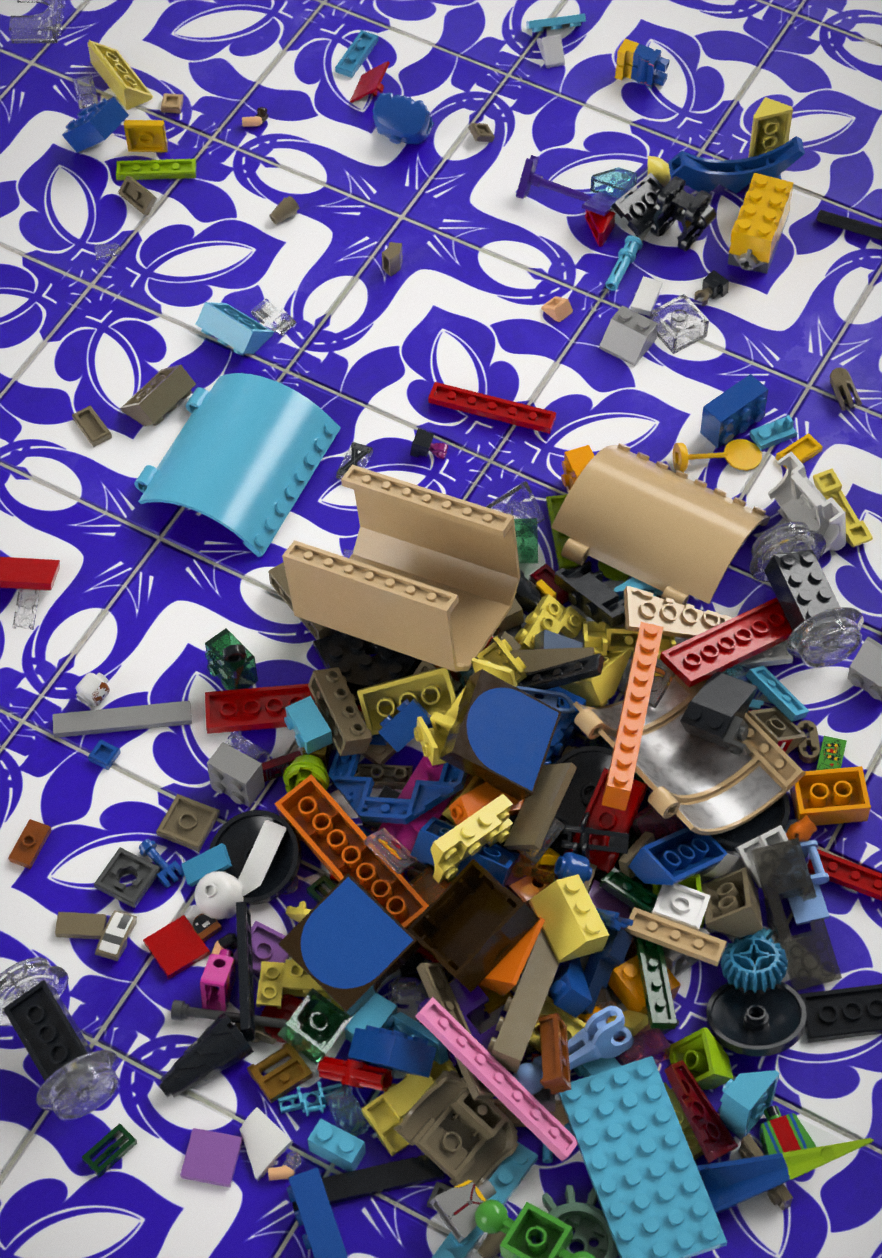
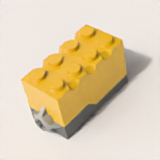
(760, 223)

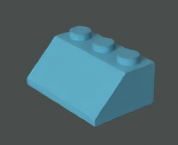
(232, 328)
(746, 1100)

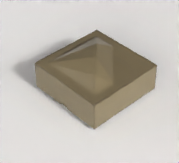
(481, 132)

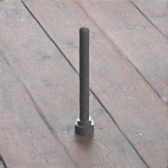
(181, 1010)

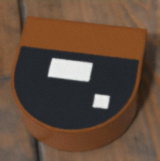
(206, 926)

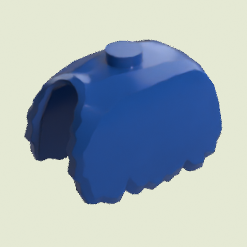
(402, 118)

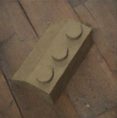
(159, 396)
(733, 904)

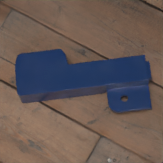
(602, 963)

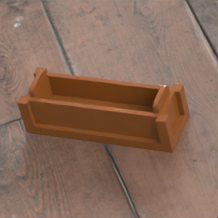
(554, 1053)

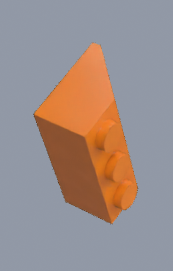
(509, 969)

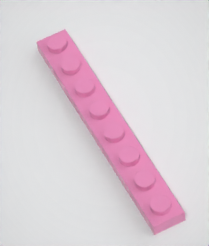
(497, 1079)

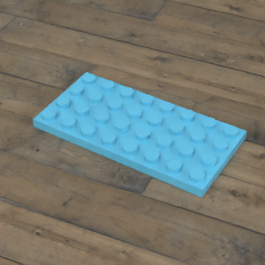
(641, 1164)

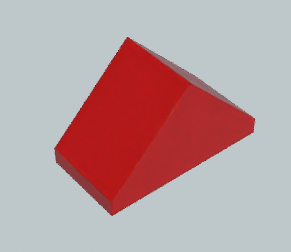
(600, 225)

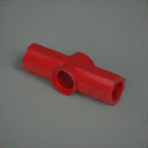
(355, 1073)

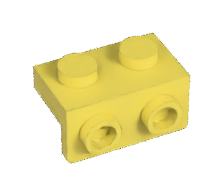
(499, 654)

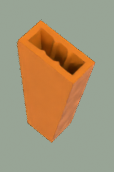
(478, 798)

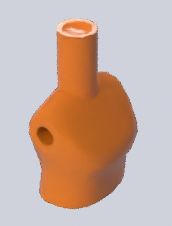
(801, 829)

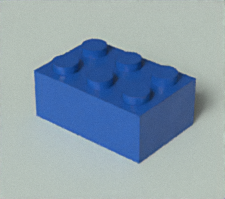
(94, 124)
(734, 411)
(392, 1050)

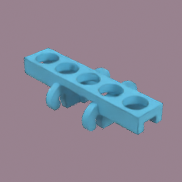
(309, 1107)

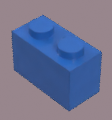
(400, 729)

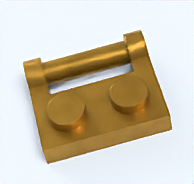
(284, 1077)

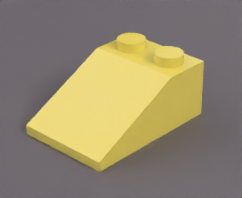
(602, 687)

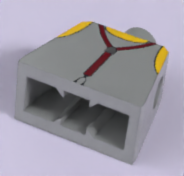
(459, 1206)

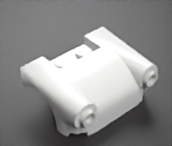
(805, 503)

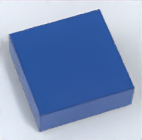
(104, 754)

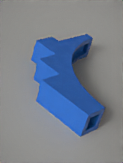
(734, 174)

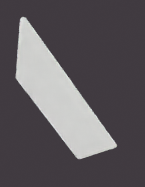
(261, 856)

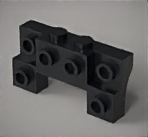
(590, 594)

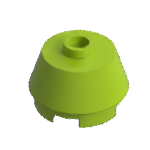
(302, 768)

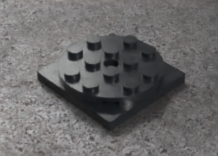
(356, 664)

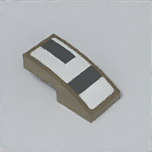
(115, 935)

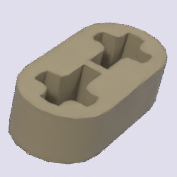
(813, 741)

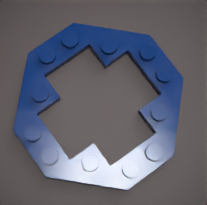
(391, 810)

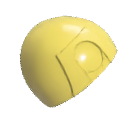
(659, 169)

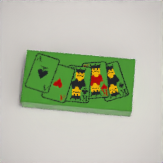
(831, 753)

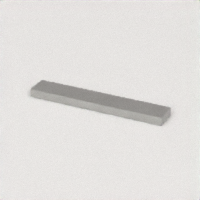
(122, 719)

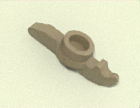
(260, 1036)

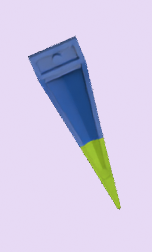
(742, 1179)

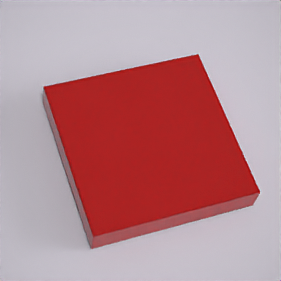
(176, 947)

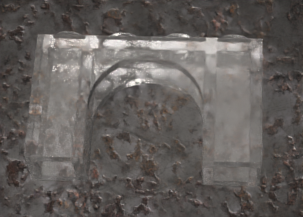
(40, 27)

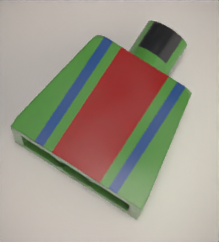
(783, 1133)

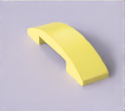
(830, 486)

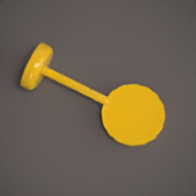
(738, 453)

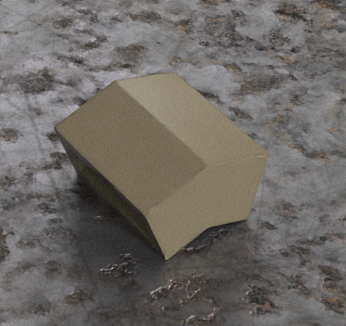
(392, 258)

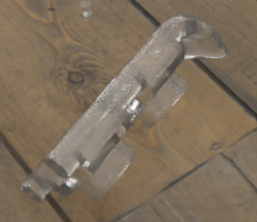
(29, 602)
(252, 750)

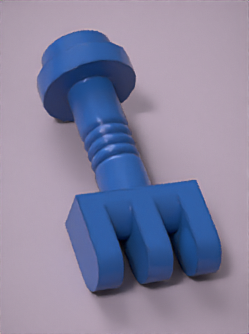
(147, 848)

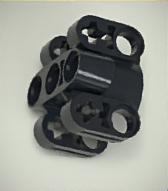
(680, 205)

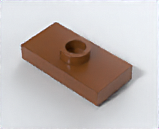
(30, 844)

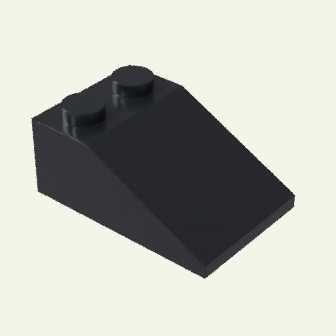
(716, 705)

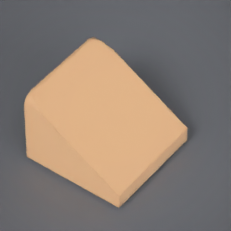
(558, 308)

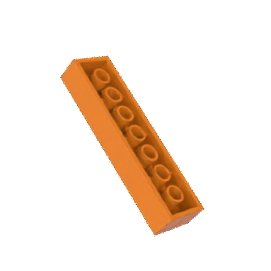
(342, 850)

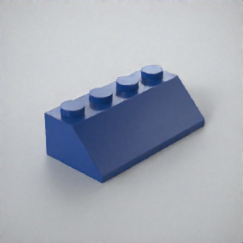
(676, 857)
(494, 859)

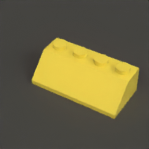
(430, 688)

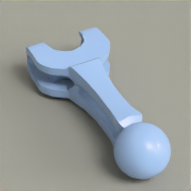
(587, 1045)

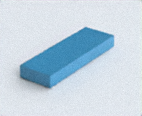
(356, 54)

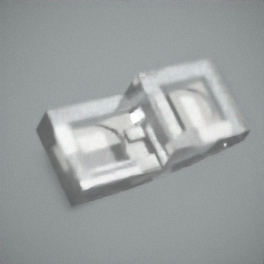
(272, 318)

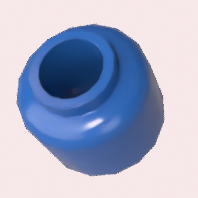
(573, 864)

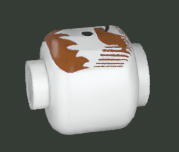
(92, 689)

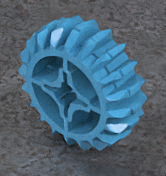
(769, 963)

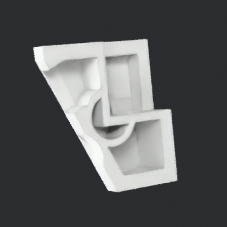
(769, 838)
(263, 1142)

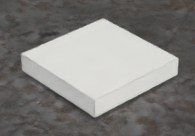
(681, 905)

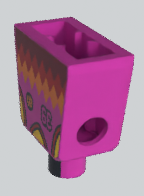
(218, 973)

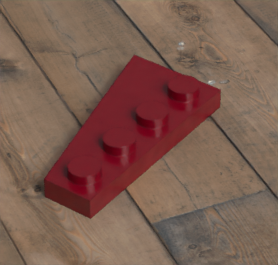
(705, 1122)

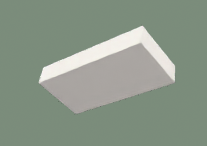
(646, 295)

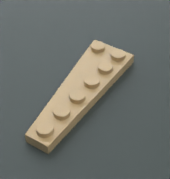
(675, 618)

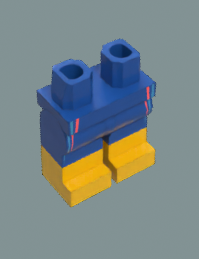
(641, 64)

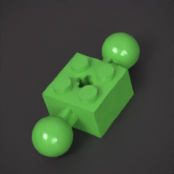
(529, 1226)

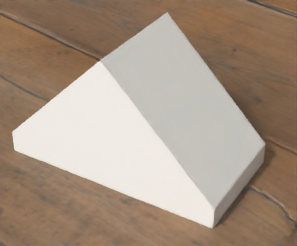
(551, 50)

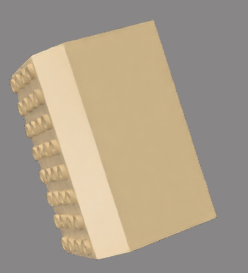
(422, 576)

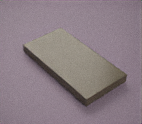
(540, 808)

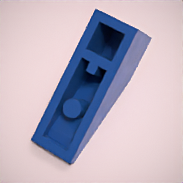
(571, 988)

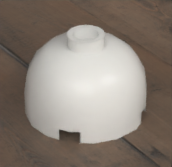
(218, 894)

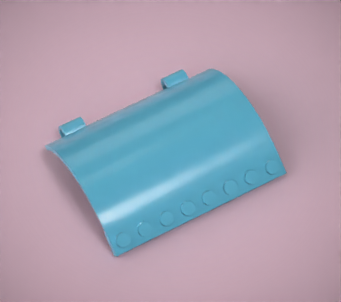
(242, 456)

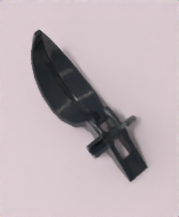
(617, 844)

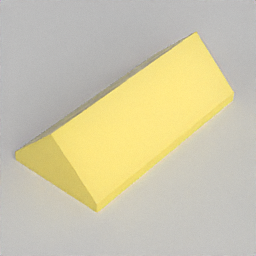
(118, 75)
(770, 127)

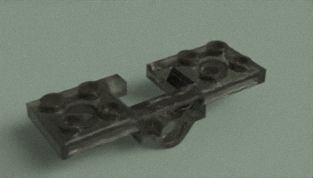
(783, 876)

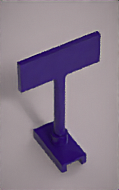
(599, 203)

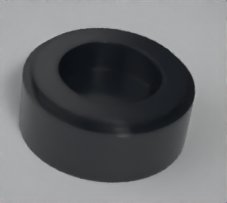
(234, 653)

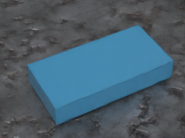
(212, 860)

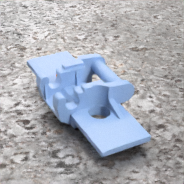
(815, 908)

